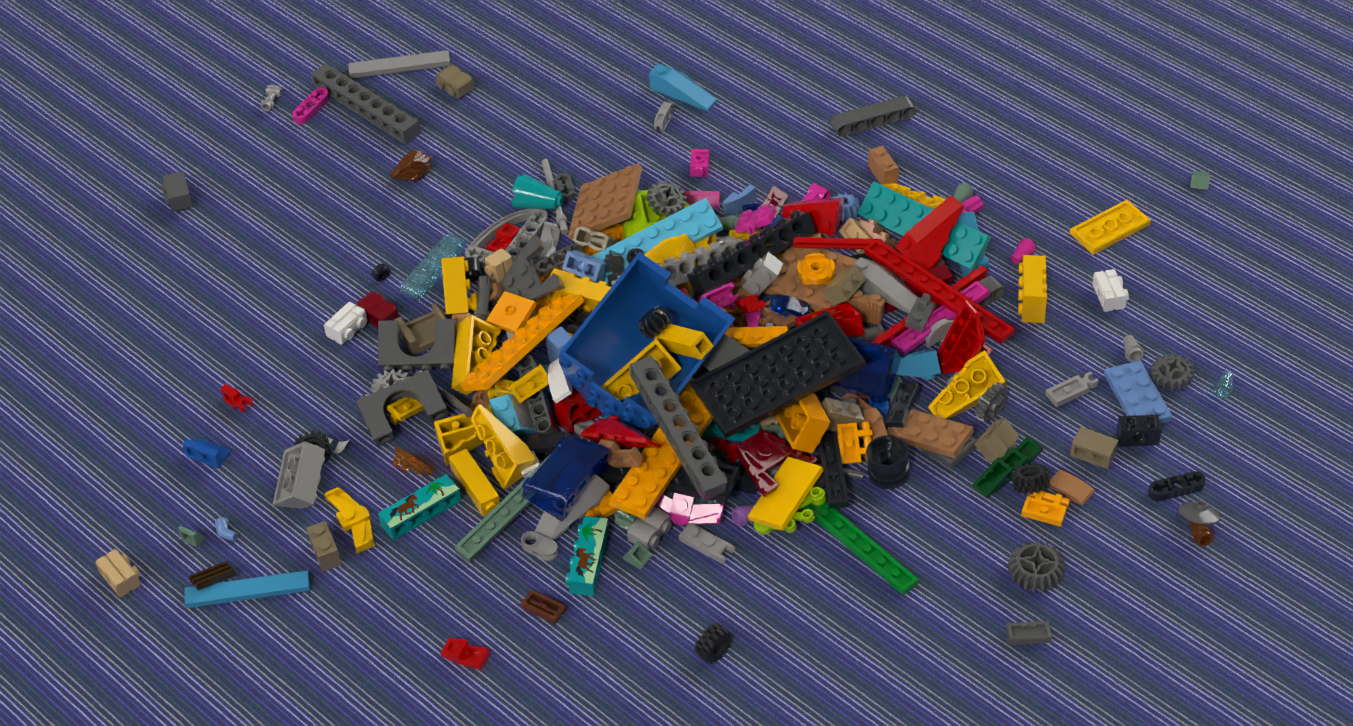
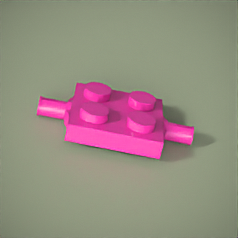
(751, 220)

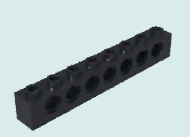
(776, 238)

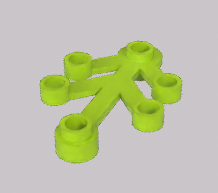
(816, 497)

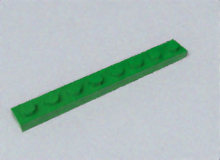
(863, 547)

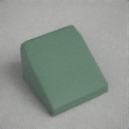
(1200, 180)
(191, 536)
(637, 555)

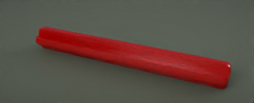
(831, 243)

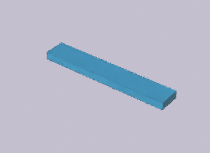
(248, 589)

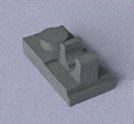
(920, 313)

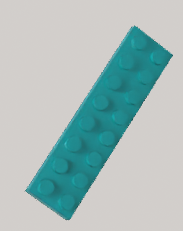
(902, 213)

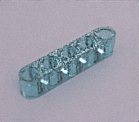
(430, 268)

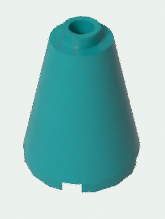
(534, 194)

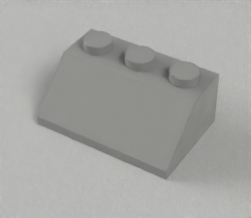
(299, 476)

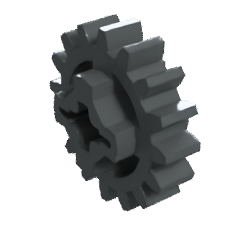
(659, 192)
(1172, 371)
(992, 402)

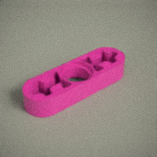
(319, 98)

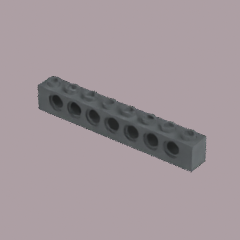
(366, 103)
(705, 485)

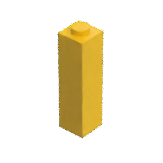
(684, 341)
(474, 481)

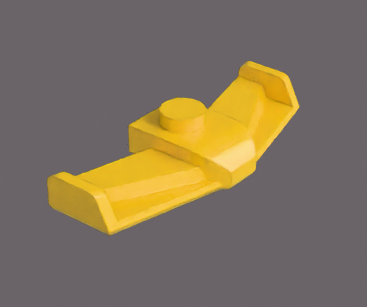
(352, 517)

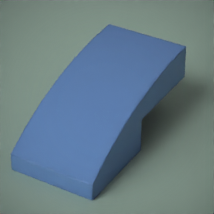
(734, 202)

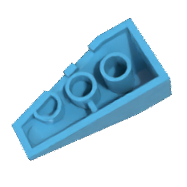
(680, 86)
(920, 364)

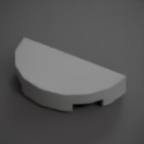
(938, 332)

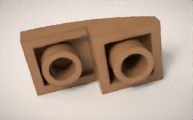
(873, 230)
(1071, 486)

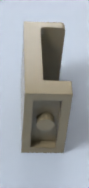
(420, 333)

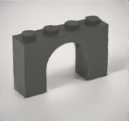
(440, 356)
(418, 387)

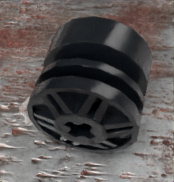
(888, 462)

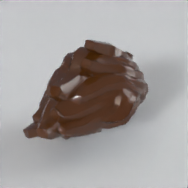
(412, 166)

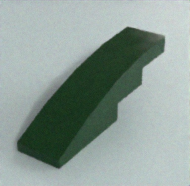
(1000, 471)

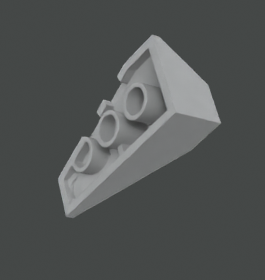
(886, 284)
(589, 496)

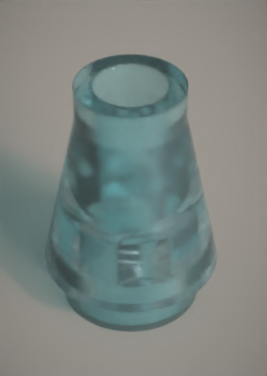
(1224, 386)

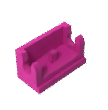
(722, 296)

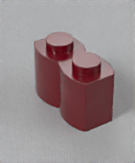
(377, 308)

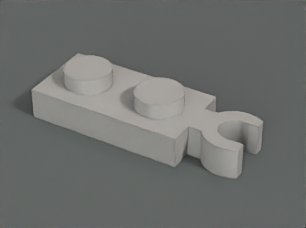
(1071, 389)

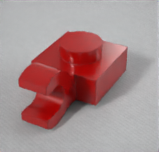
(233, 398)

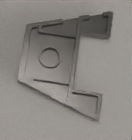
(522, 277)

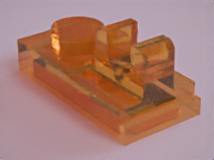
(408, 460)

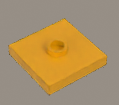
(511, 312)

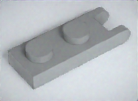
(705, 542)

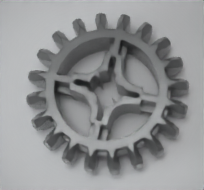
(1049, 568)

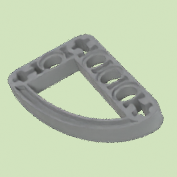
(529, 215)

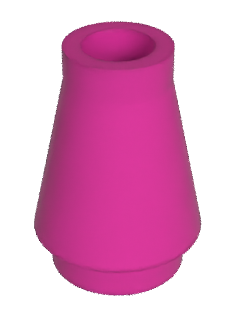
(1025, 247)

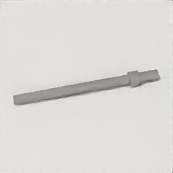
(560, 217)

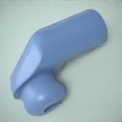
(223, 531)

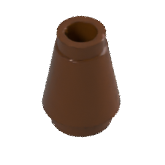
(1201, 533)

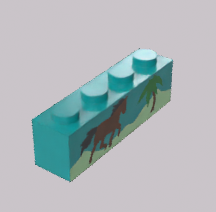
(419, 507)
(588, 556)

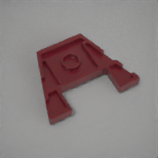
(762, 454)

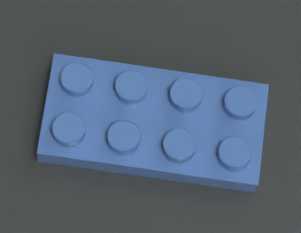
(1136, 391)

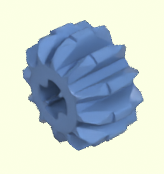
(850, 206)

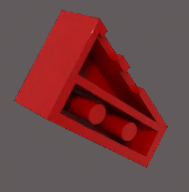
(823, 213)
(844, 315)
(574, 410)

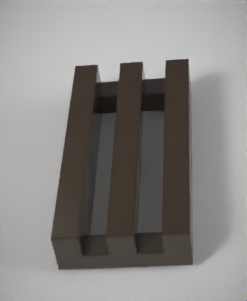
(211, 575)

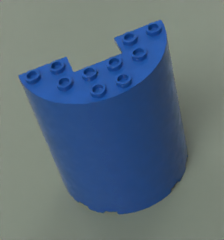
(612, 338)

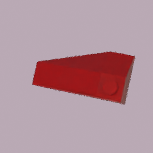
(927, 238)
(620, 432)

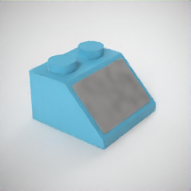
(513, 414)

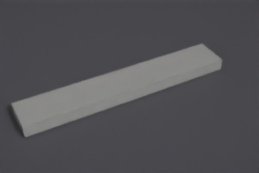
(399, 64)

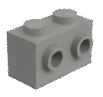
(761, 274)

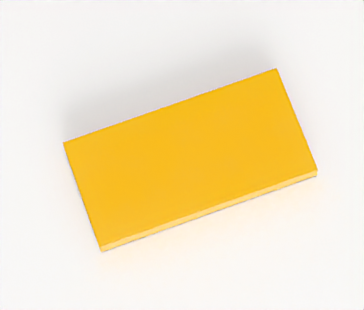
(1110, 227)
(794, 482)

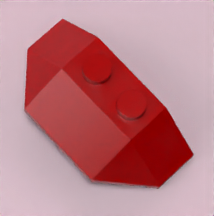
(962, 340)

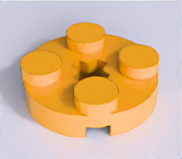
(823, 275)

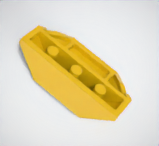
(671, 248)

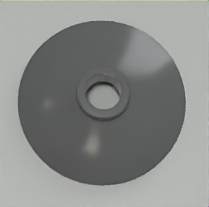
(1199, 513)

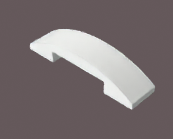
(558, 382)

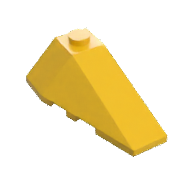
(621, 384)
(504, 448)

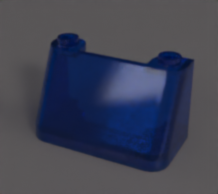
(878, 374)
(565, 475)

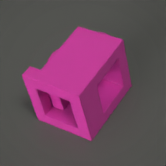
(699, 163)

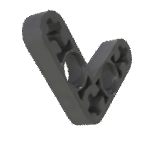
(548, 263)

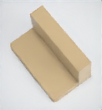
(853, 229)

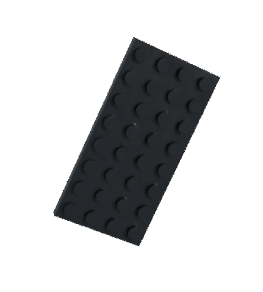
(777, 374)

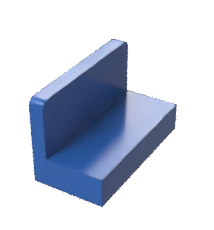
(206, 452)

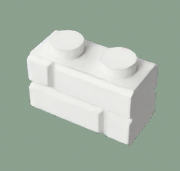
(1110, 290)
(345, 323)

